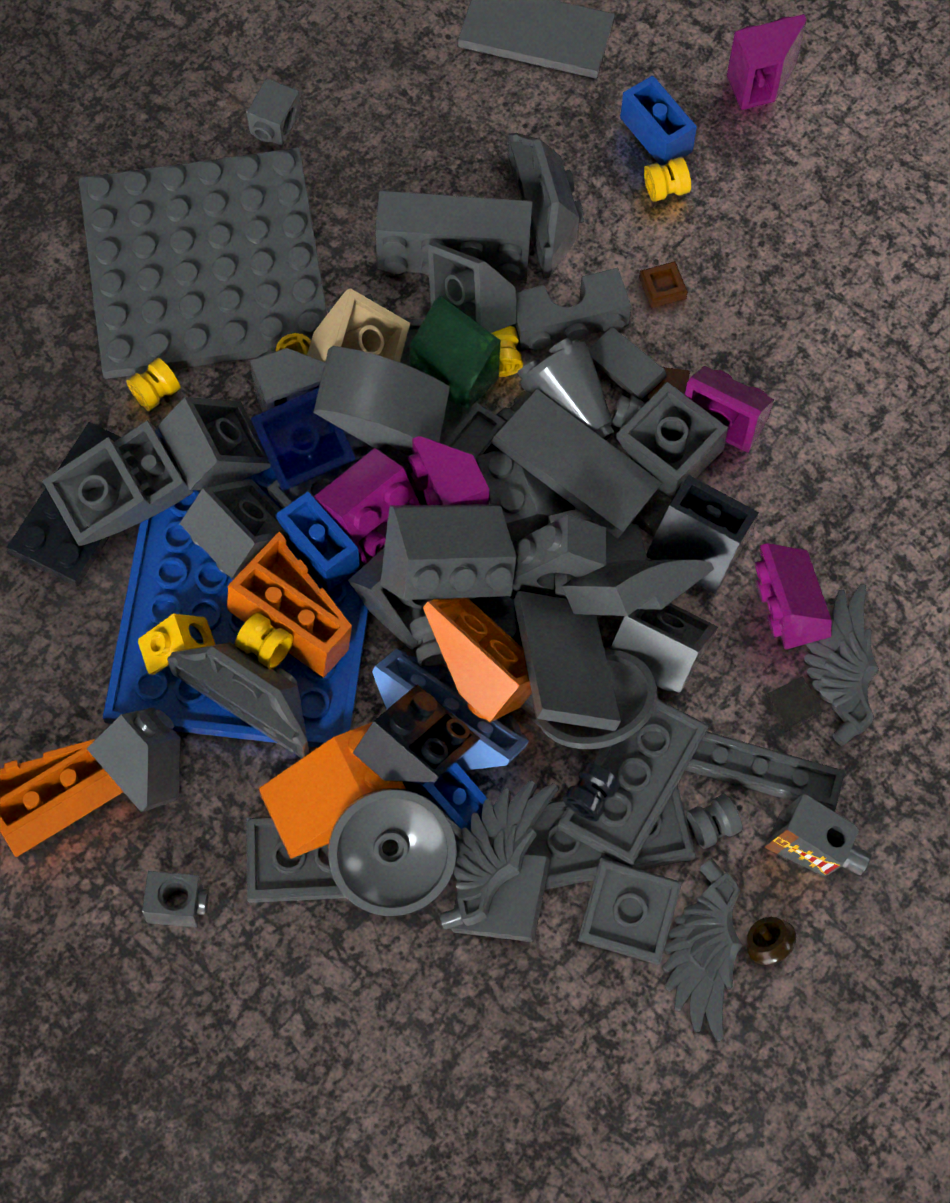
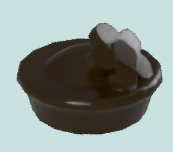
(770, 940)

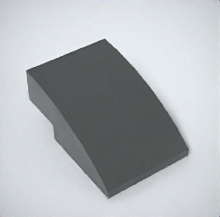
(380, 399)
(117, 485)
(633, 585)

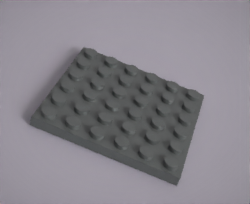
(201, 261)

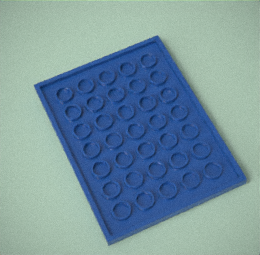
(181, 578)

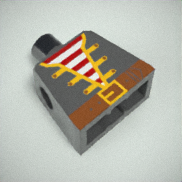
(817, 838)

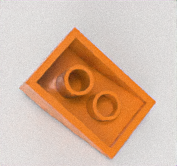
(480, 657)
(317, 790)

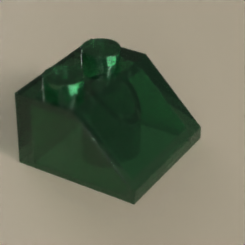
(456, 352)

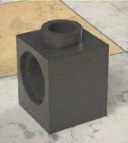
(274, 112)
(158, 890)

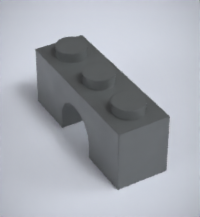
(601, 307)
(560, 547)

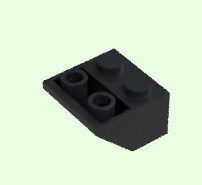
(705, 528)
(415, 740)

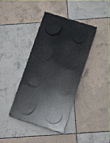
(44, 535)

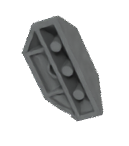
(549, 186)
(247, 689)

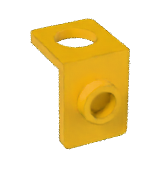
(170, 637)

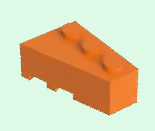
(288, 596)
(50, 794)

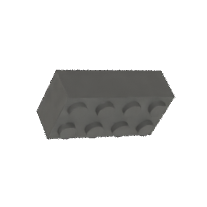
(475, 226)

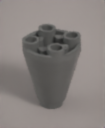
(572, 383)

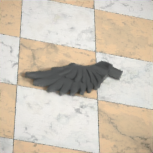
(845, 666)
(494, 850)
(705, 950)

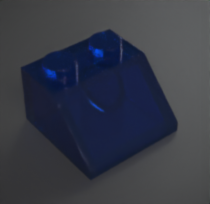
(301, 442)

